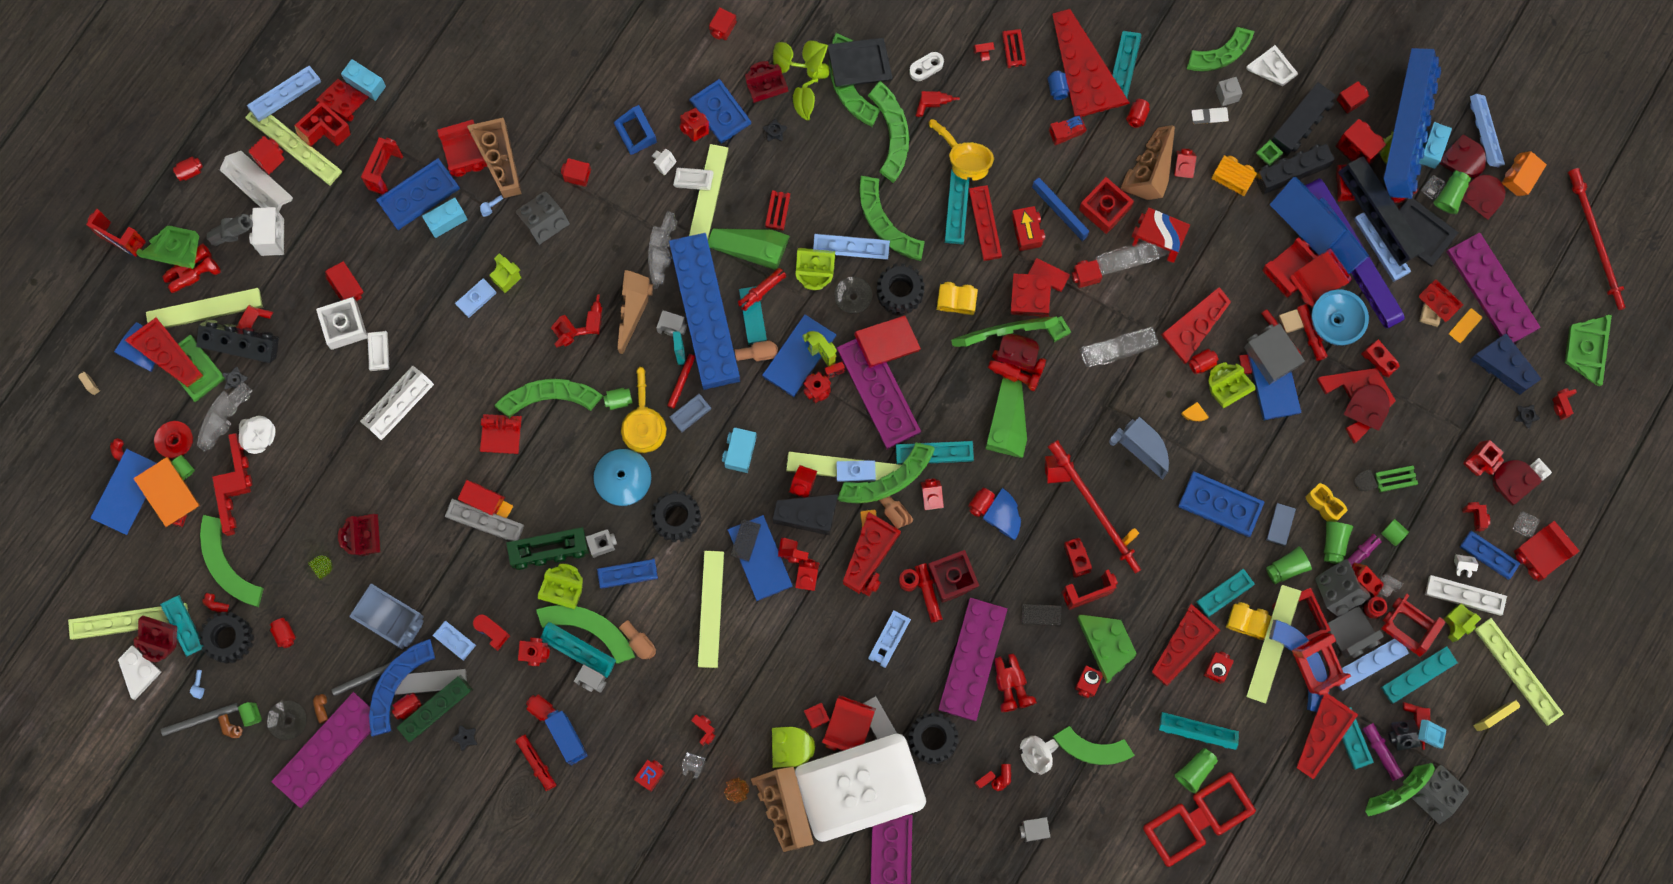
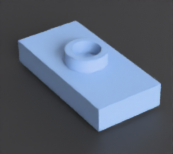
(475, 298)
(856, 471)
(454, 640)

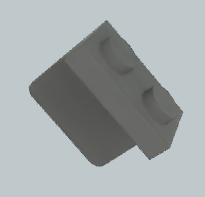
(542, 217)
(1341, 588)
(1354, 633)
(1441, 795)

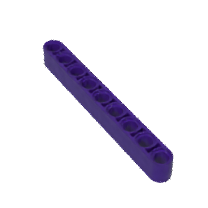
(1366, 273)

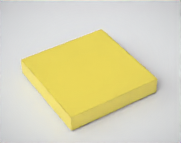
(1497, 715)

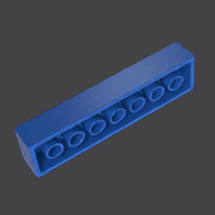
(1412, 123)
(704, 311)

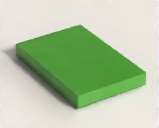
(211, 374)

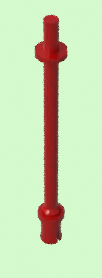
(1579, 188)
(1063, 459)

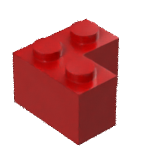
(321, 122)

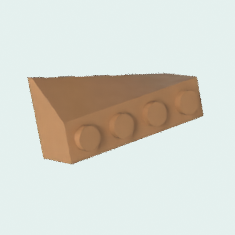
(496, 149)
(785, 808)

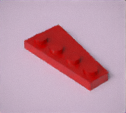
(1192, 328)
(164, 351)
(872, 547)
(1186, 643)
(1326, 732)

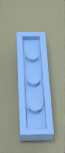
(284, 93)
(1487, 130)
(852, 246)
(1380, 249)
(1373, 662)

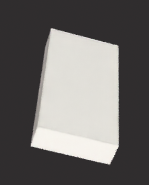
(693, 178)
(378, 351)

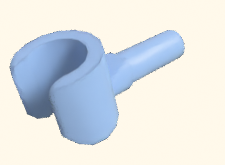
(485, 208)
(195, 690)

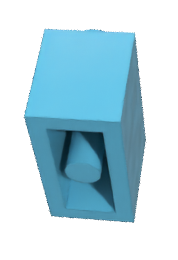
(363, 79)
(1435, 145)
(445, 217)
(740, 450)

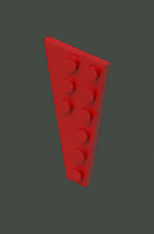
(1088, 78)

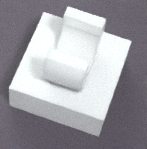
(664, 161)
(1540, 469)
(1465, 562)

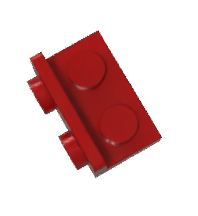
(1440, 300)

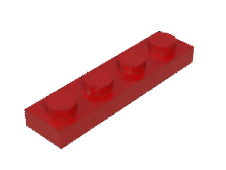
(985, 223)

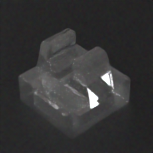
(1433, 187)
(1526, 524)
(1389, 585)
(693, 763)

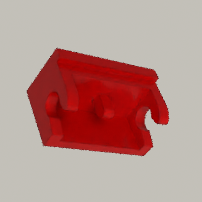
(343, 282)
(481, 498)

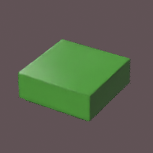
(1059, 330)

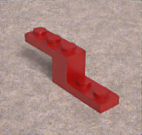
(232, 485)

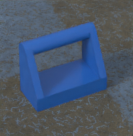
(635, 112)

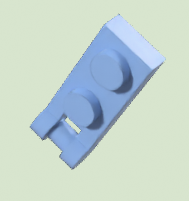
(890, 638)

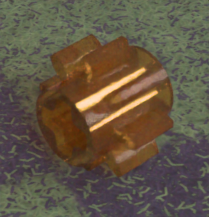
(736, 790)

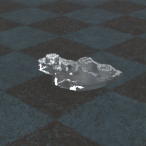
(658, 256)
(1129, 257)
(1120, 347)
(215, 420)

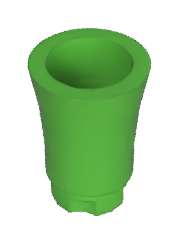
(1453, 193)
(1336, 541)
(1289, 566)
(1196, 770)

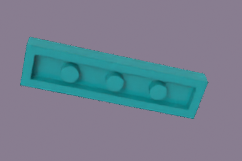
(1126, 60)
(957, 209)
(944, 452)
(577, 649)
(1419, 675)
(1199, 731)

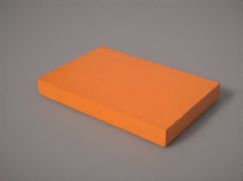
(166, 492)

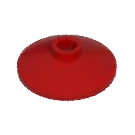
(167, 434)

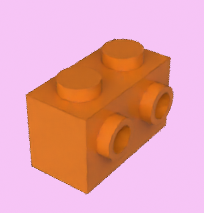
(1523, 173)

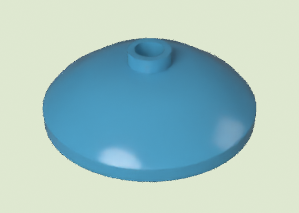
(1349, 311)
(627, 489)

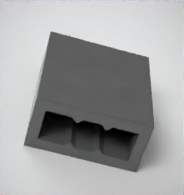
(1273, 353)

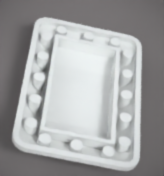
(860, 787)

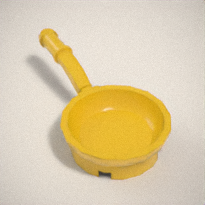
(967, 159)
(643, 427)

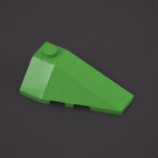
(753, 245)
(1008, 424)

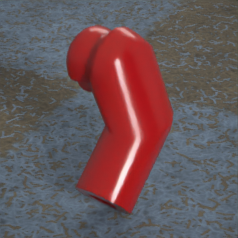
(116, 449)
(215, 606)
(1004, 779)

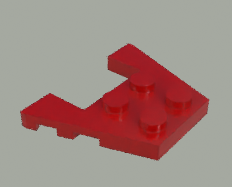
(1351, 382)

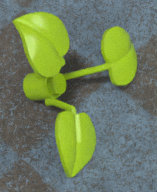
(813, 54)

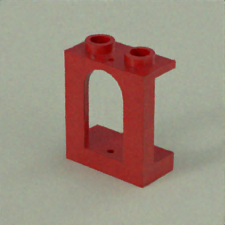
(373, 180)
(1432, 627)
(1336, 676)

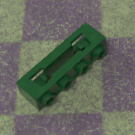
(541, 558)
(434, 708)

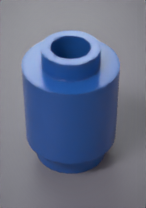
(1058, 85)

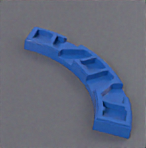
(1291, 639)
(389, 682)

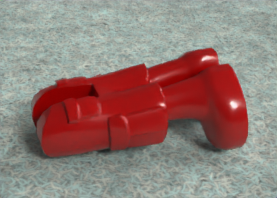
(189, 276)
(1013, 372)
(1012, 678)

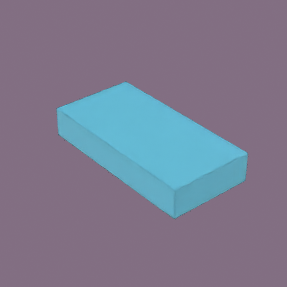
(1432, 734)

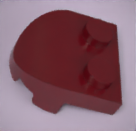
(765, 81)
(1465, 157)
(1485, 195)
(1018, 350)
(1369, 405)
(1515, 480)
(360, 535)
(155, 638)

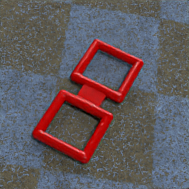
(1199, 819)

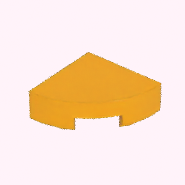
(1195, 413)
(1130, 536)

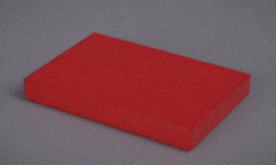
(887, 341)

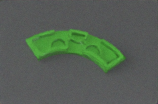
(1223, 56)
(1091, 752)
(1412, 784)

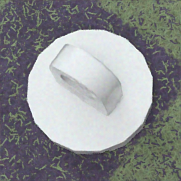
(256, 434)
(1037, 754)

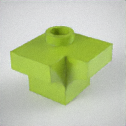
(505, 274)
(1461, 622)

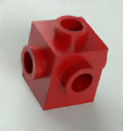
(694, 124)
(817, 393)
(533, 651)

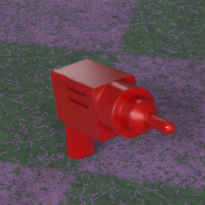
(932, 99)
(250, 316)
(593, 320)
(1419, 714)

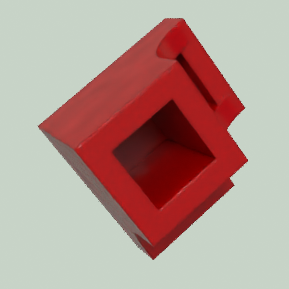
(1484, 458)

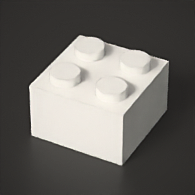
(267, 231)
(342, 323)

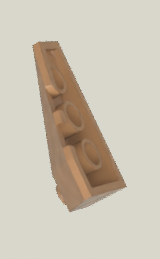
(1152, 171)
(636, 296)

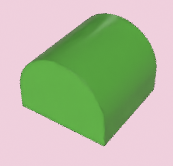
(1269, 153)
(1395, 532)
(249, 713)

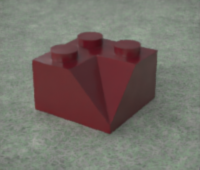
(953, 576)

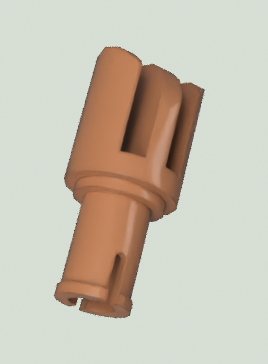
(758, 351)
(896, 512)
(638, 641)

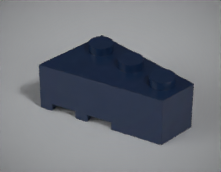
(1507, 364)

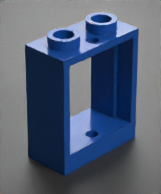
(565, 737)

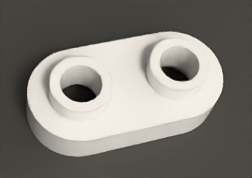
(925, 66)

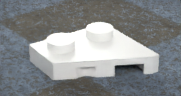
(1273, 66)
(137, 671)

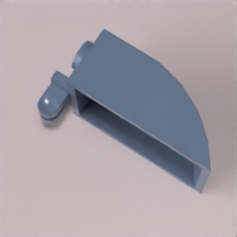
(1144, 444)
(387, 617)

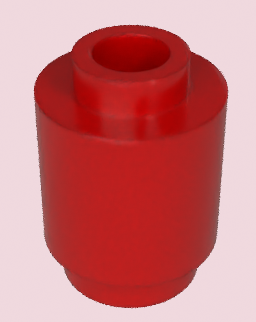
(1138, 113)
(188, 168)
(1203, 361)
(981, 502)
(908, 574)
(1379, 603)
(282, 633)
(406, 706)
(539, 707)

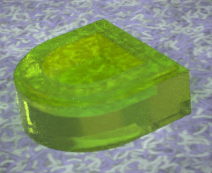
(321, 566)

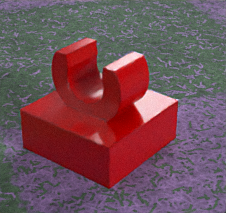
(984, 50)

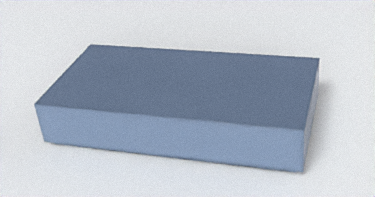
(690, 413)
(1280, 524)

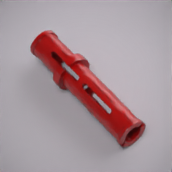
(755, 294)
(1315, 340)
(926, 586)
(540, 770)

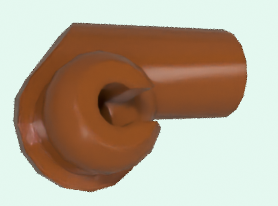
(320, 712)
(229, 729)

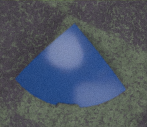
(130, 353)
(1004, 515)

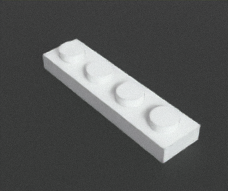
(1465, 594)

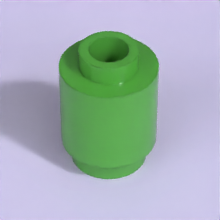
(617, 398)

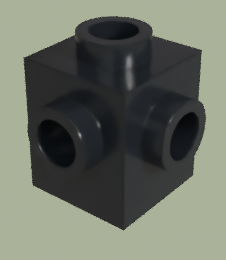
(1404, 735)

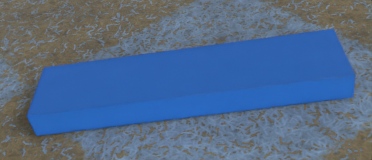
(1060, 209)

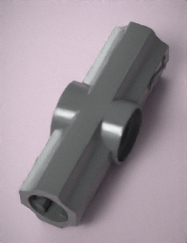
(229, 229)

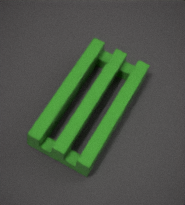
(1412, 475)

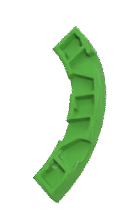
(850, 97)
(897, 129)
(882, 225)
(980, 335)
(546, 390)
(890, 483)
(220, 568)
(591, 622)

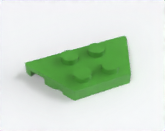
(173, 247)
(1588, 348)
(1108, 643)

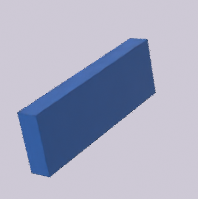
(1489, 555)
(627, 573)

